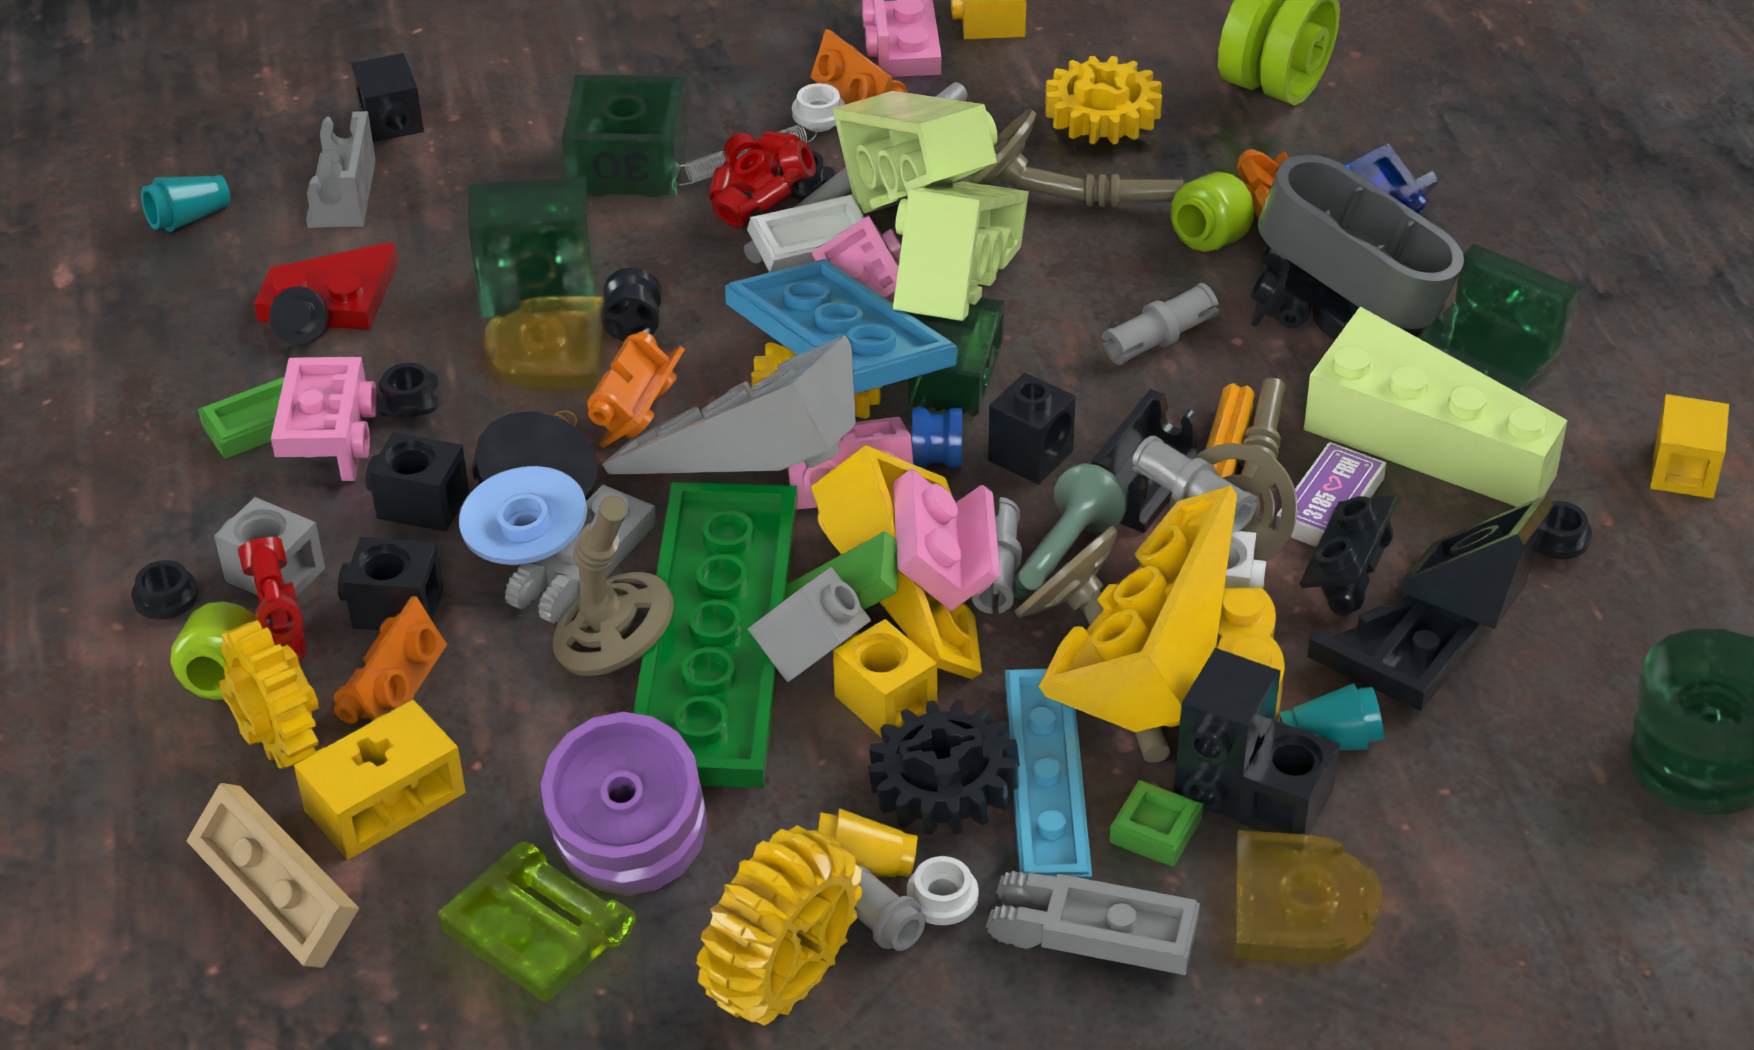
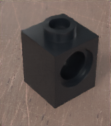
(389, 95)
(1031, 428)
(418, 481)
(385, 578)
(1288, 781)

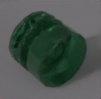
(1697, 722)

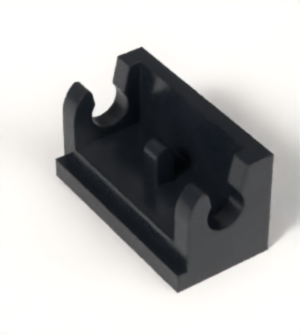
(1148, 418)

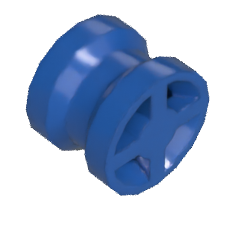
(937, 438)

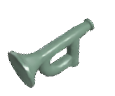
(1088, 502)

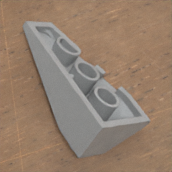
(758, 428)

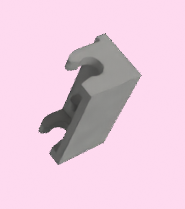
(343, 176)

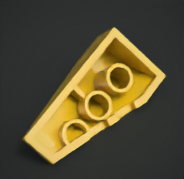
(858, 505)
(1154, 624)

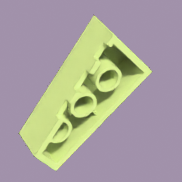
(911, 143)
(953, 243)
(1432, 413)

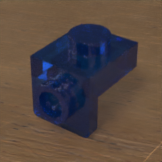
(1389, 174)

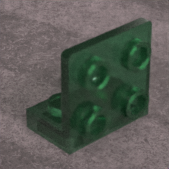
(1505, 319)

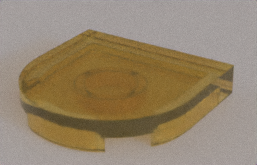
(548, 343)
(1302, 899)

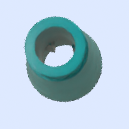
(182, 200)
(1342, 716)

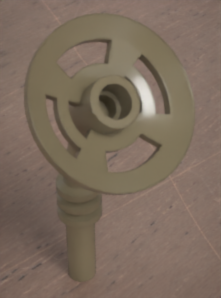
(1012, 168)
(1261, 471)
(1080, 588)
(601, 606)

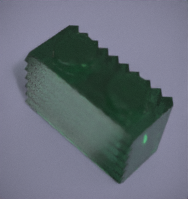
(978, 347)

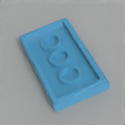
(822, 302)

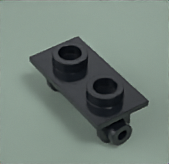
(1282, 291)
(1350, 550)

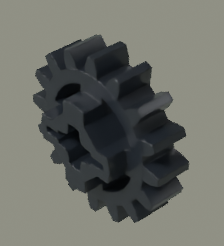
(944, 767)

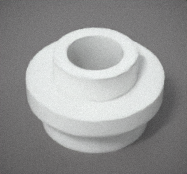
(815, 106)
(944, 877)

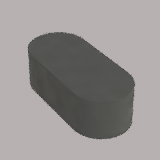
(1360, 241)

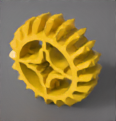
(779, 924)

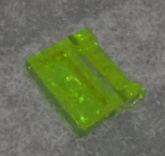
(526, 936)

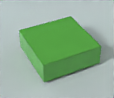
(1156, 823)

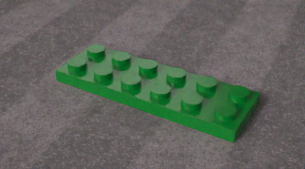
(707, 675)

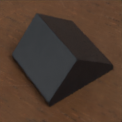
(1481, 566)

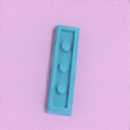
(1050, 791)

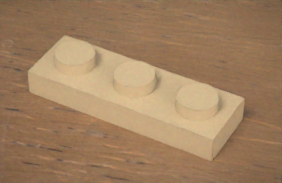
(272, 875)

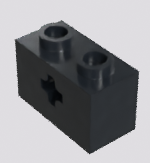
(1223, 728)

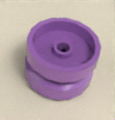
(624, 803)

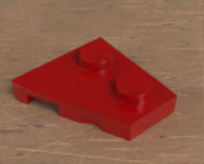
(347, 281)

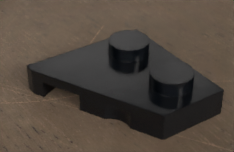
(1399, 649)

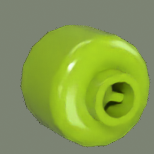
(1212, 211)
(197, 651)

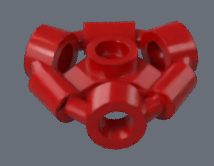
(758, 173)
(277, 600)

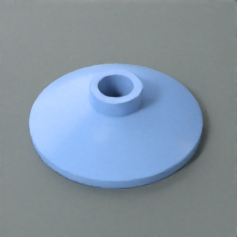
(522, 515)

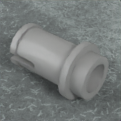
(892, 918)

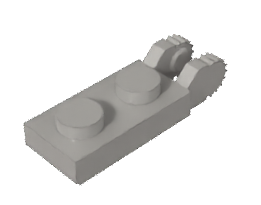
(560, 569)
(1095, 920)

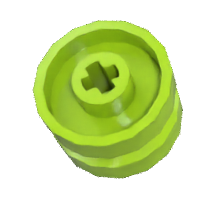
(1278, 45)

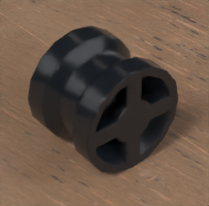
(642, 311)

